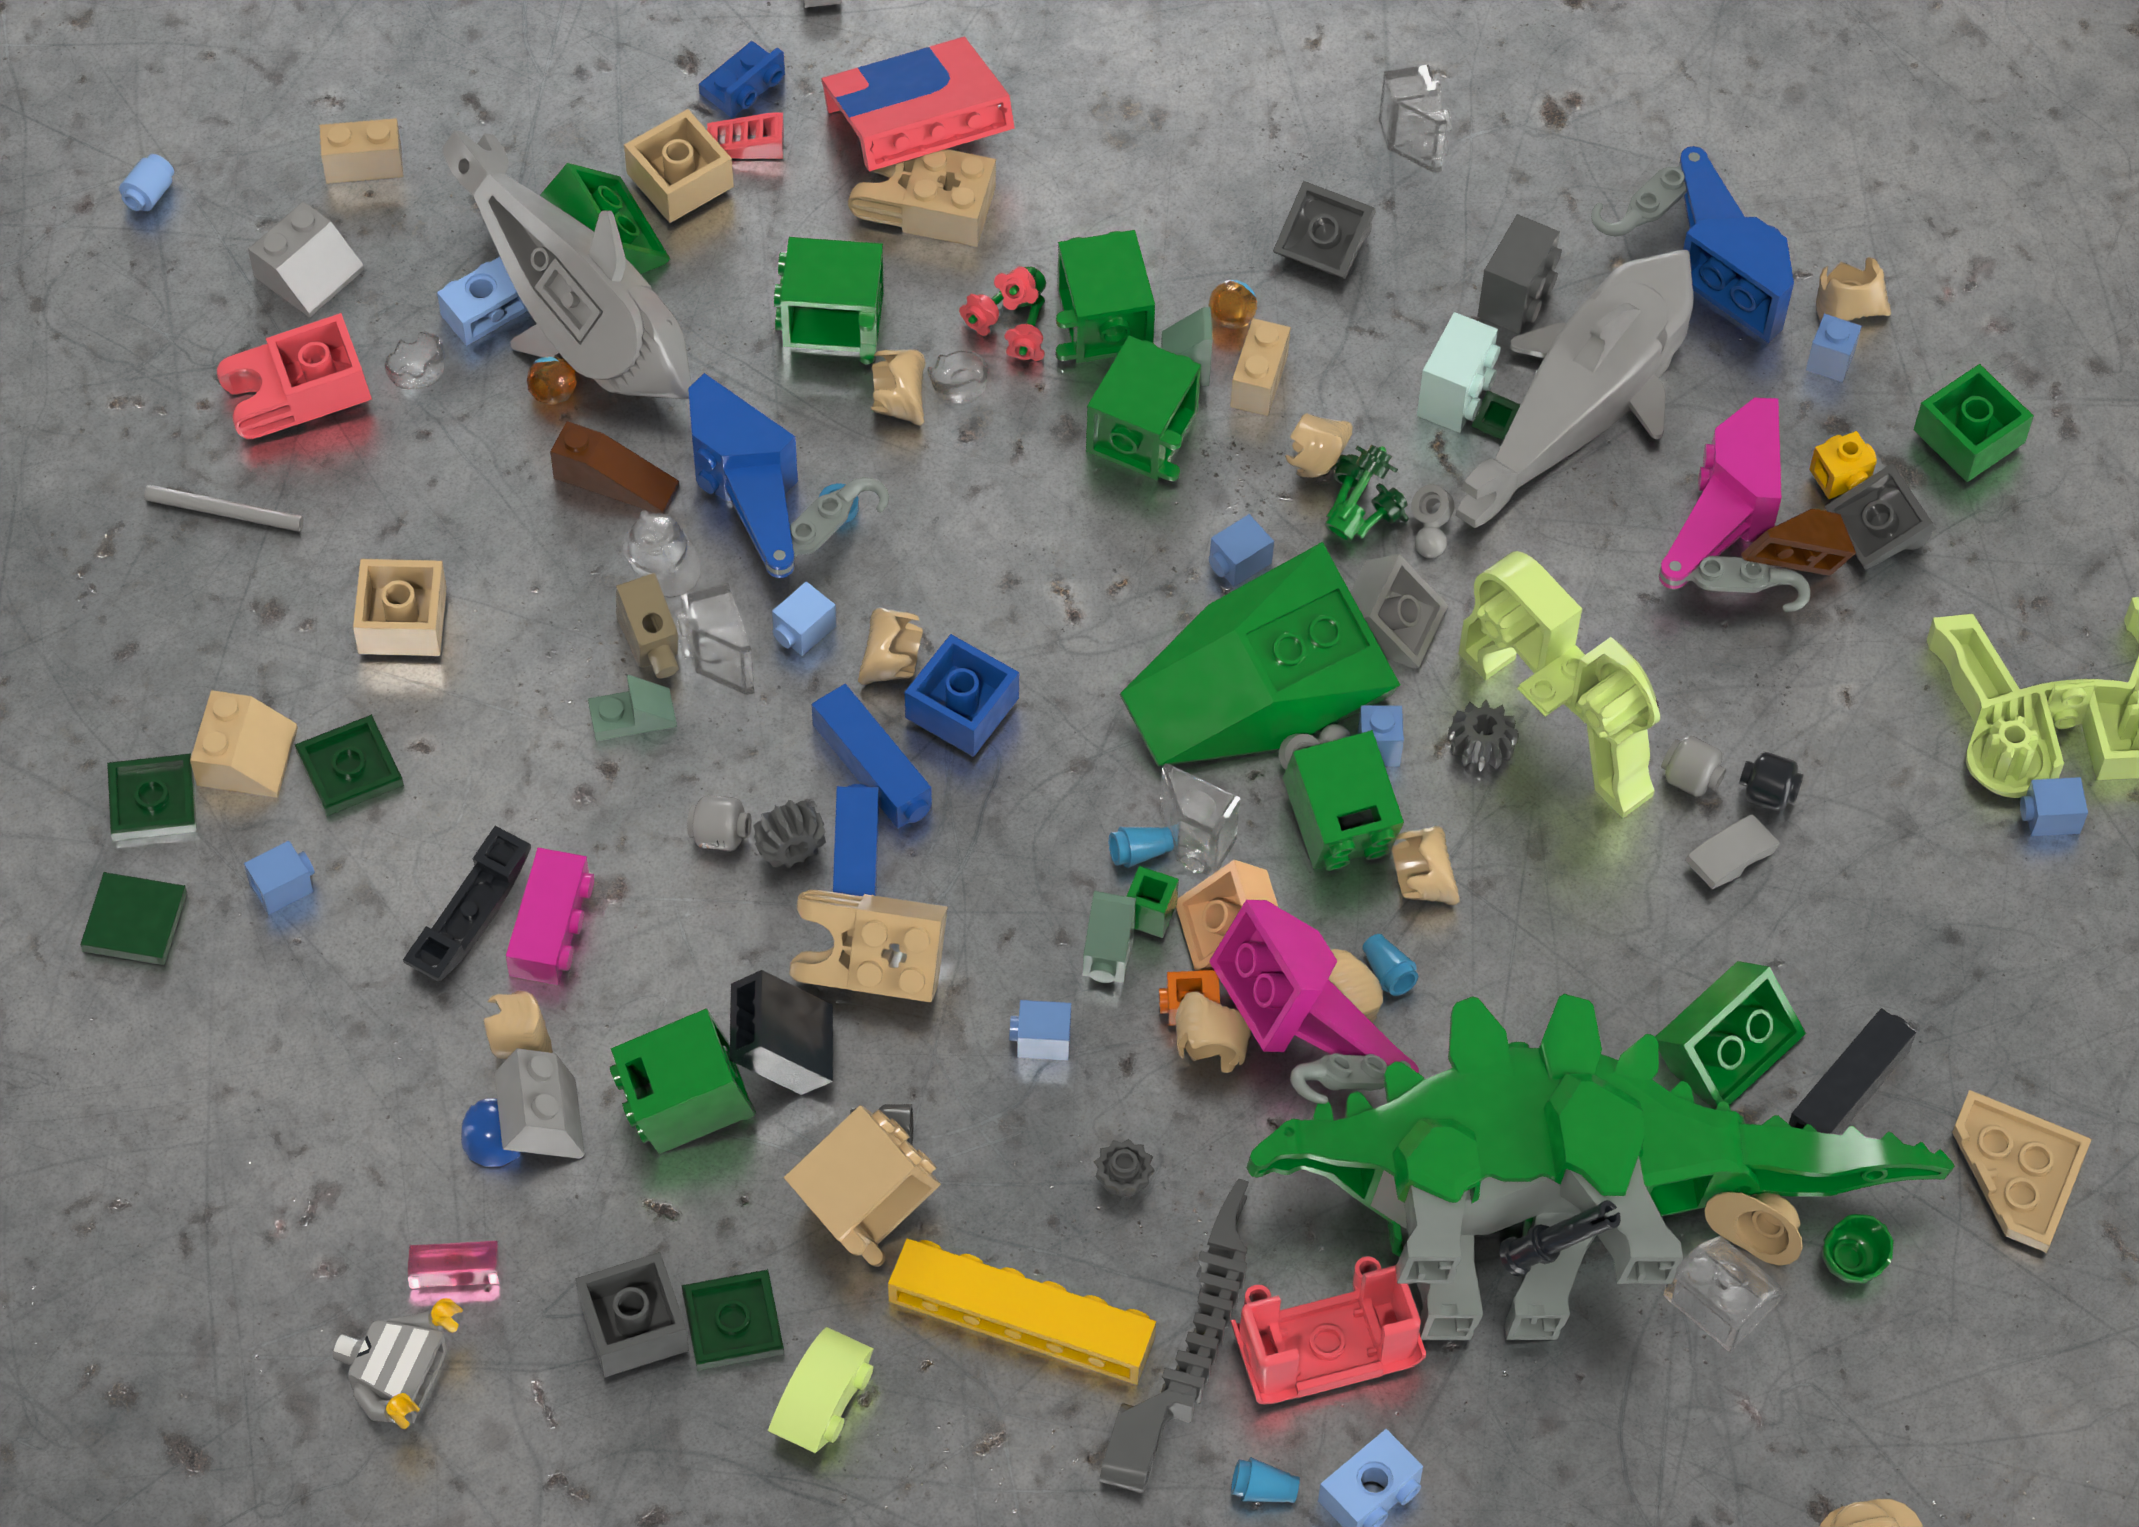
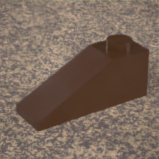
(610, 469)
(1808, 543)

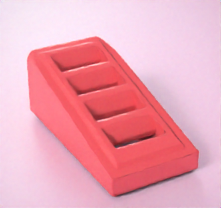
(759, 125)

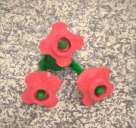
(1017, 288)

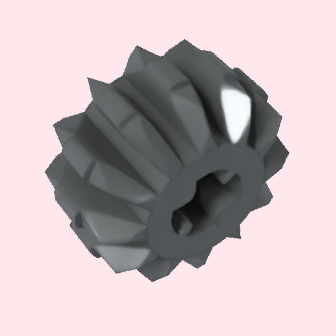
(1483, 735)
(789, 833)

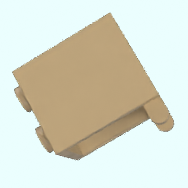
(864, 1181)

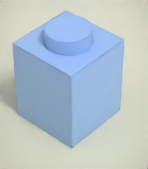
(803, 619)

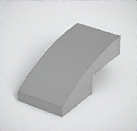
(1731, 850)

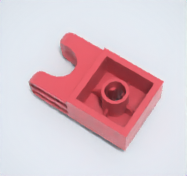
(295, 378)

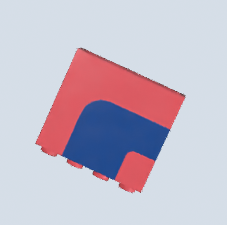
(920, 102)

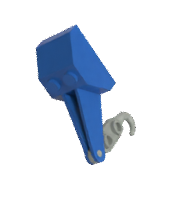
(1733, 257)
(754, 465)

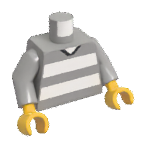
(397, 1362)

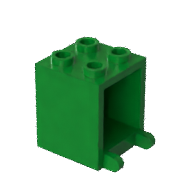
(830, 295)
(1102, 295)
(1143, 409)
(1337, 782)
(690, 1080)

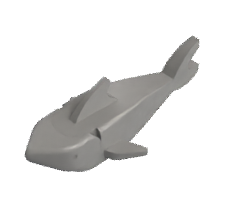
(574, 282)
(1590, 376)

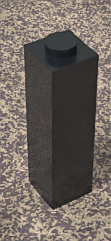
(1855, 1075)

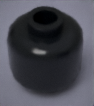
(1771, 781)

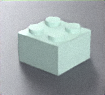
(1458, 373)

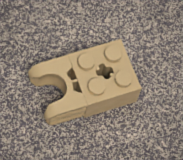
(931, 196)
(863, 940)

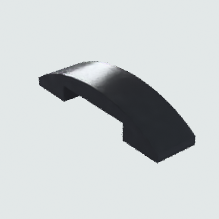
(472, 906)

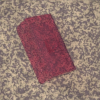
(453, 1264)

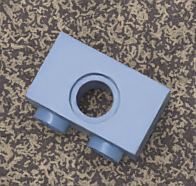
(480, 302)
(1380, 1461)

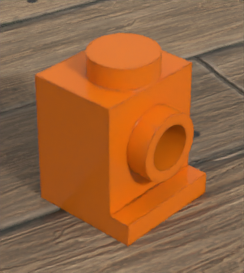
(1184, 982)

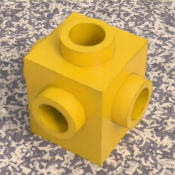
(1842, 463)

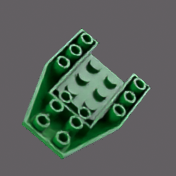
(1261, 667)

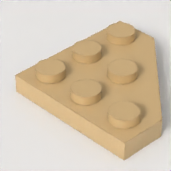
(2020, 1166)

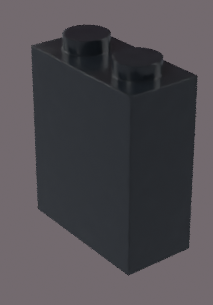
(781, 1032)

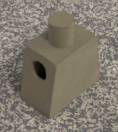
(648, 624)

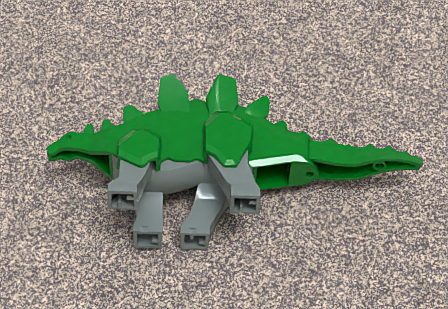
(1545, 1139)

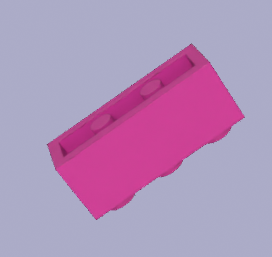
(549, 916)

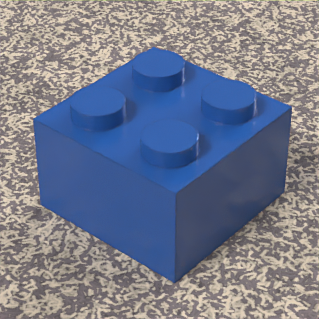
(962, 695)

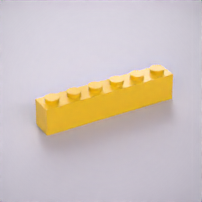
(1022, 1310)

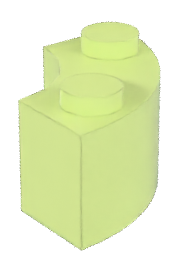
(821, 1390)

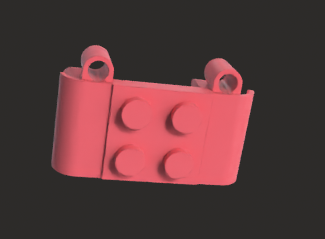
(1329, 1339)

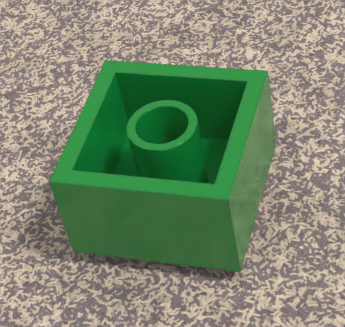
(1973, 422)

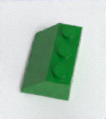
(587, 192)
(1730, 1033)

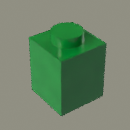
(1155, 900)

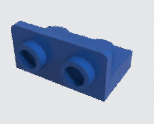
(743, 78)

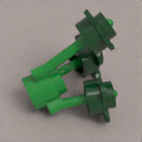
(1355, 472)

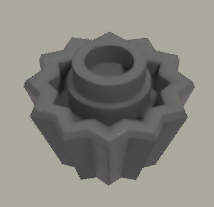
(1124, 1168)

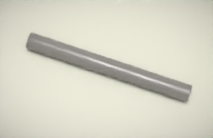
(223, 508)

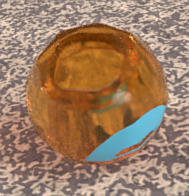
(1232, 304)
(551, 380)

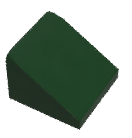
(1495, 415)

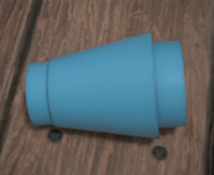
(1138, 844)
(1390, 965)
(1263, 1483)

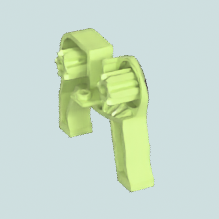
(1531, 615)
(2016, 726)

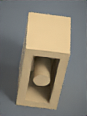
(361, 150)
(1260, 367)

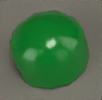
(1858, 1248)

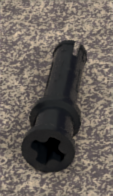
(1544, 1242)

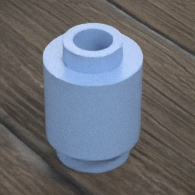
(146, 183)

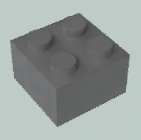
(1519, 274)
(632, 1314)

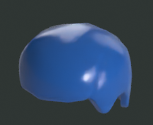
(482, 1135)

